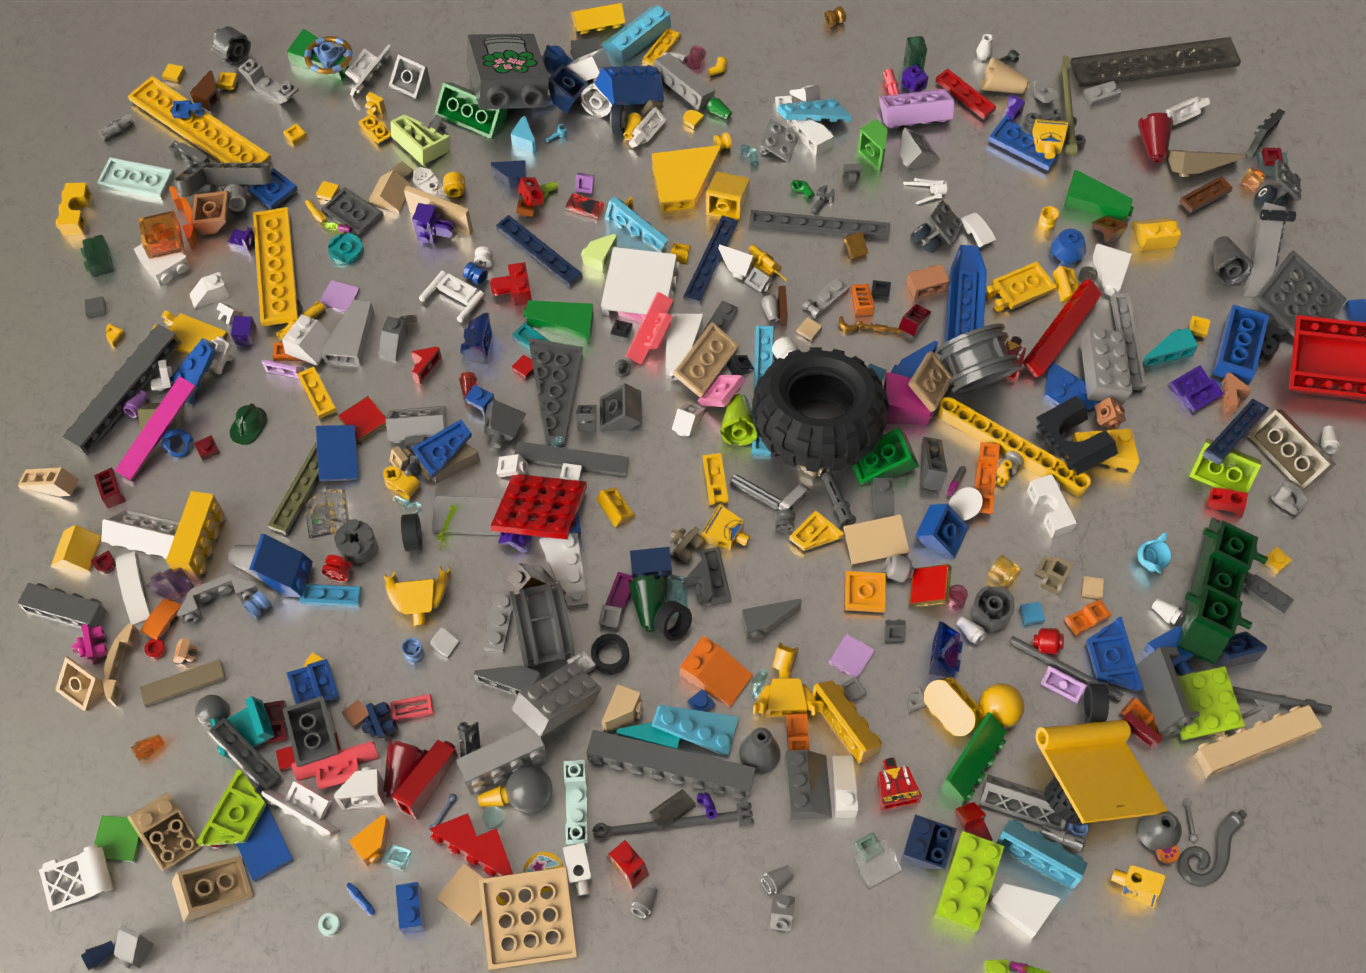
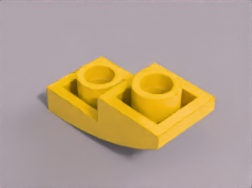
(374, 128)

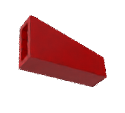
(425, 779)

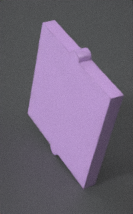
(339, 296)
(851, 656)

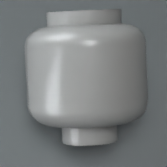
(898, 568)

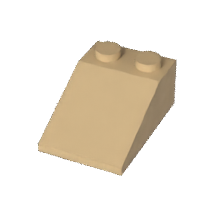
(211, 888)

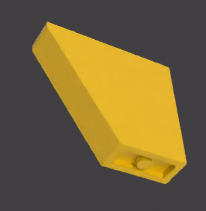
(683, 176)

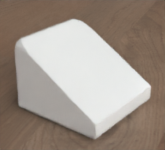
(444, 642)

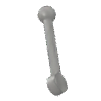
(1187, 803)

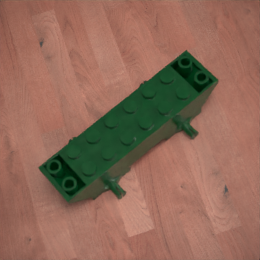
(1217, 589)

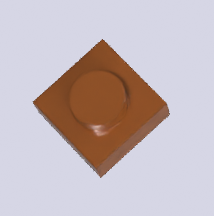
(525, 210)

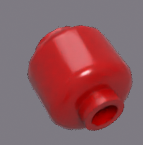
(1049, 641)

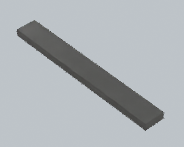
(818, 224)

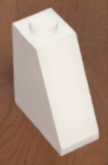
(1111, 268)
(1022, 907)

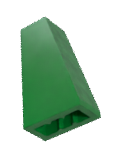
(297, 51)
(1097, 198)
(562, 318)

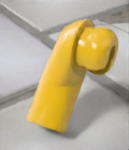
(1003, 473)

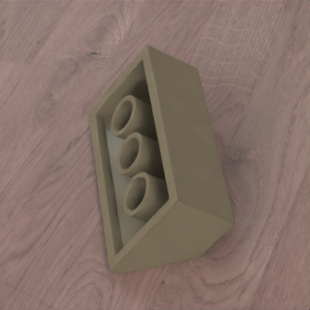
(1291, 449)

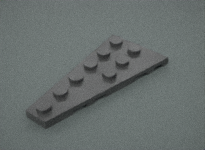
(556, 378)

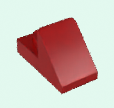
(425, 361)
(972, 820)

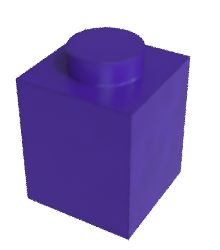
(243, 330)

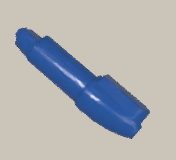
(357, 895)

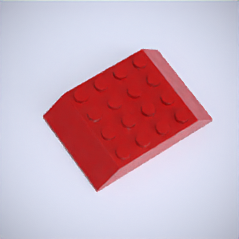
(1329, 358)

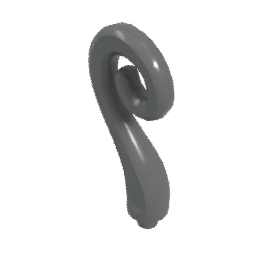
(1227, 829)

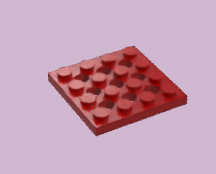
(541, 526)

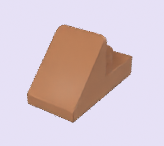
(1233, 391)

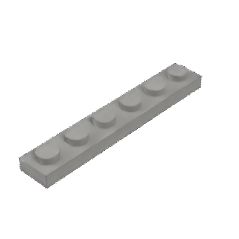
(1125, 323)

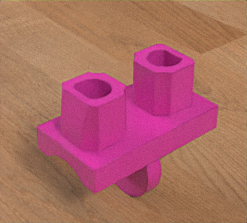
(89, 645)

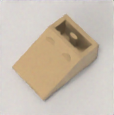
(164, 831)

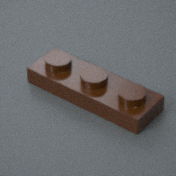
(1205, 194)

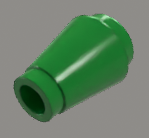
(718, 108)

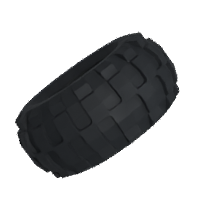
(820, 377)

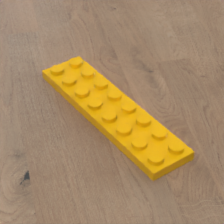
(275, 267)

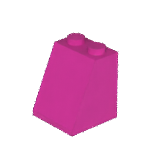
(903, 403)

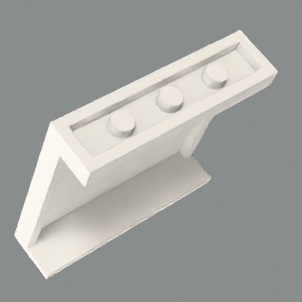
(636, 278)

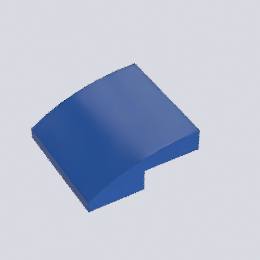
(312, 682)

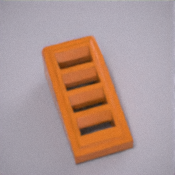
(863, 310)

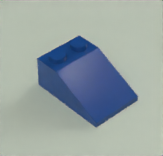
(281, 566)

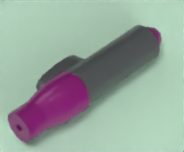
(956, 480)

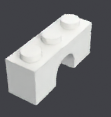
(1047, 491)

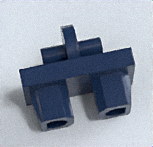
(376, 724)

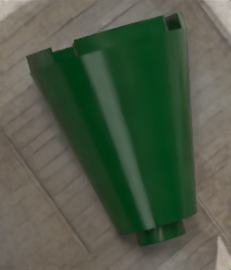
(648, 597)

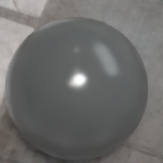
(529, 789)

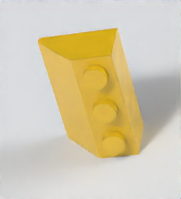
(598, 18)

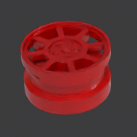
(337, 568)

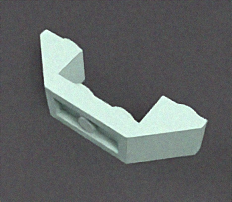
(576, 802)

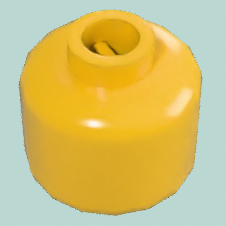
(454, 184)

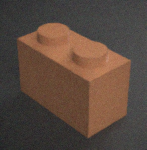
(927, 282)

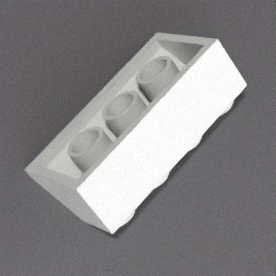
(139, 531)

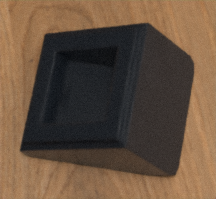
(739, 365)

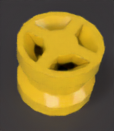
(723, 140)

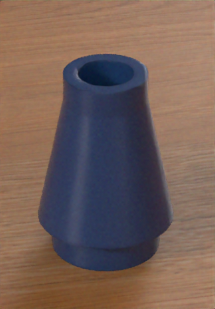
(97, 955)

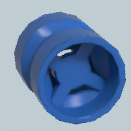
(474, 273)

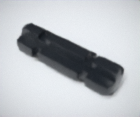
(1277, 215)

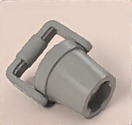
(237, 196)

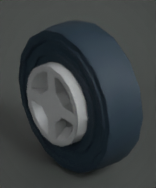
(618, 119)

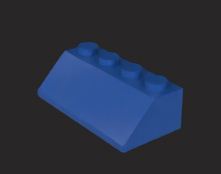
(630, 84)

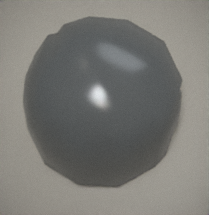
(211, 707)

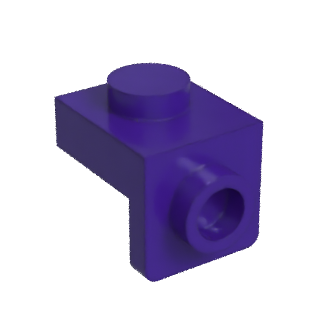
(518, 541)

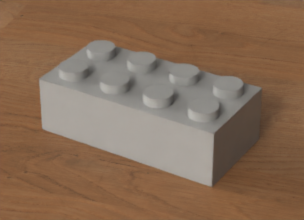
(1105, 365)
(556, 698)
(500, 759)

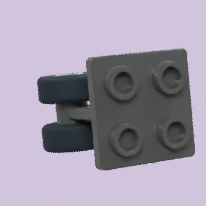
(1287, 183)
(944, 222)

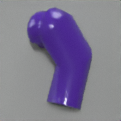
(705, 798)

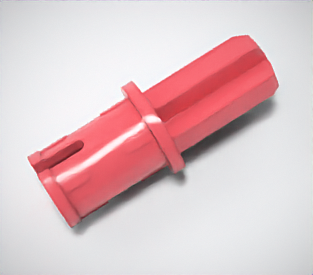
(891, 83)

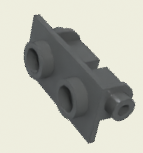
(470, 738)

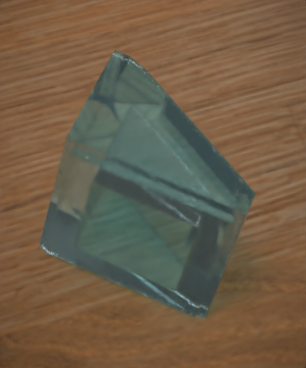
(396, 857)

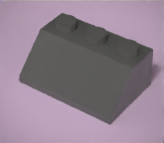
(807, 785)

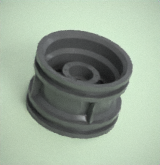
(978, 358)
(542, 623)

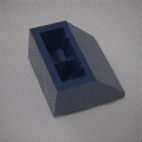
(928, 844)

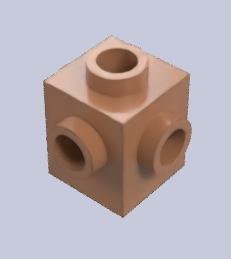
(1110, 413)

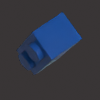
(410, 908)

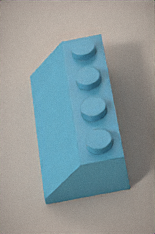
(638, 34)
(1042, 854)

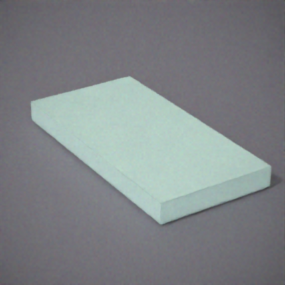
(135, 178)

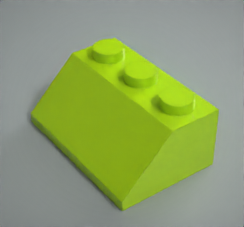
(1234, 473)

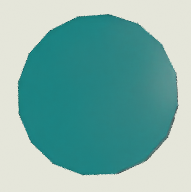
(345, 248)

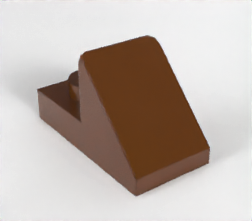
(1110, 227)

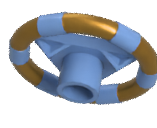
(328, 54)

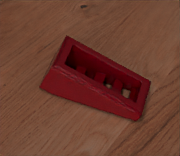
(914, 319)
(109, 489)

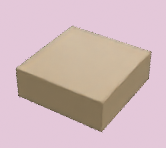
(809, 329)
(1092, 587)

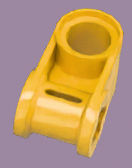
(400, 483)
(785, 657)

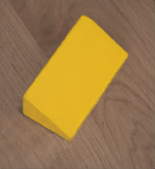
(1066, 282)
(615, 506)

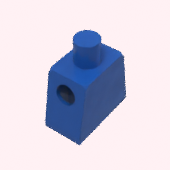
(1170, 639)

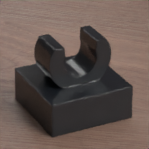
(621, 330)

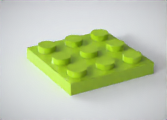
(1214, 699)

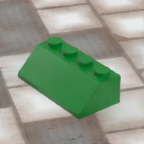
(461, 107)
(973, 760)

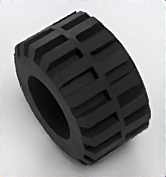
(1060, 803)

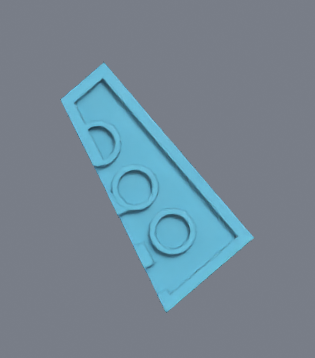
(698, 727)

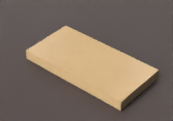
(448, 211)
(705, 359)

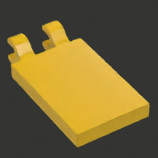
(1020, 287)
(191, 331)

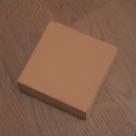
(355, 714)

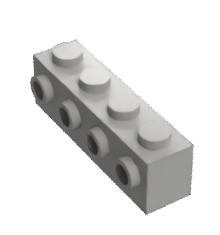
(684, 81)

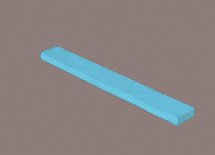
(763, 360)

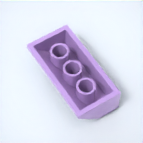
(917, 108)

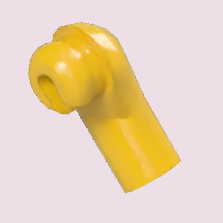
(719, 68)

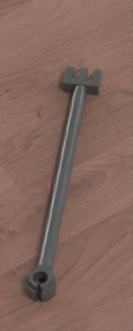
(738, 815)

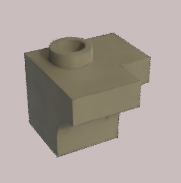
(1054, 572)

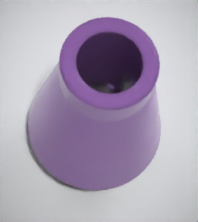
(131, 407)

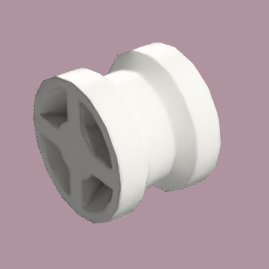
(483, 257)

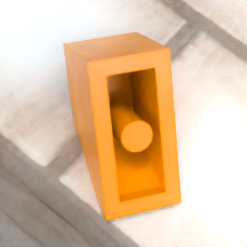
(372, 840)

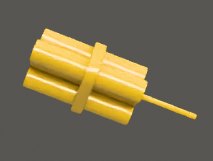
(765, 262)

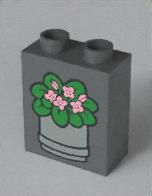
(507, 71)

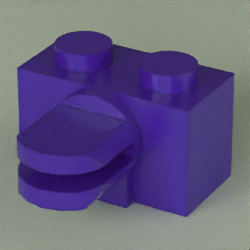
(429, 224)

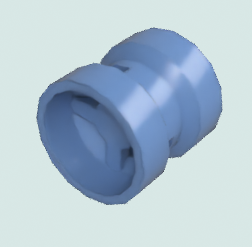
(257, 604)
(409, 650)

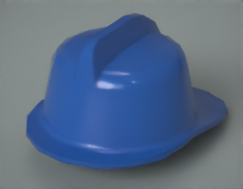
(554, 57)

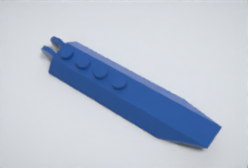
(966, 292)

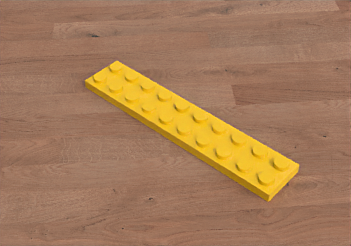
(202, 131)

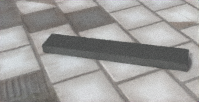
(588, 460)

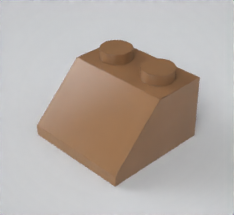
(209, 212)

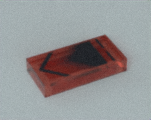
(584, 206)

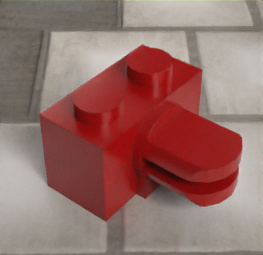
(515, 284)

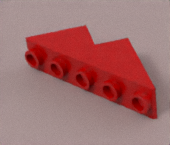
(481, 850)

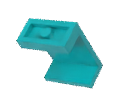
(250, 723)

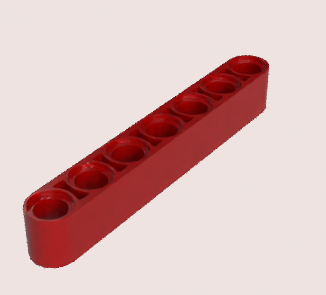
(1062, 328)

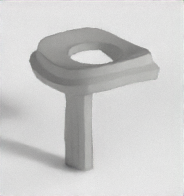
(1283, 491)

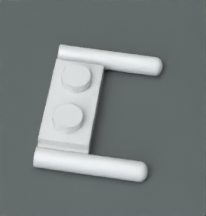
(457, 289)

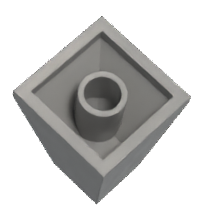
(916, 150)

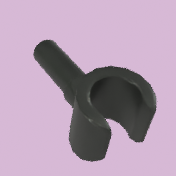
(1012, 55)

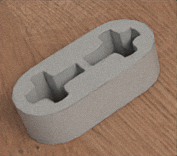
(794, 498)

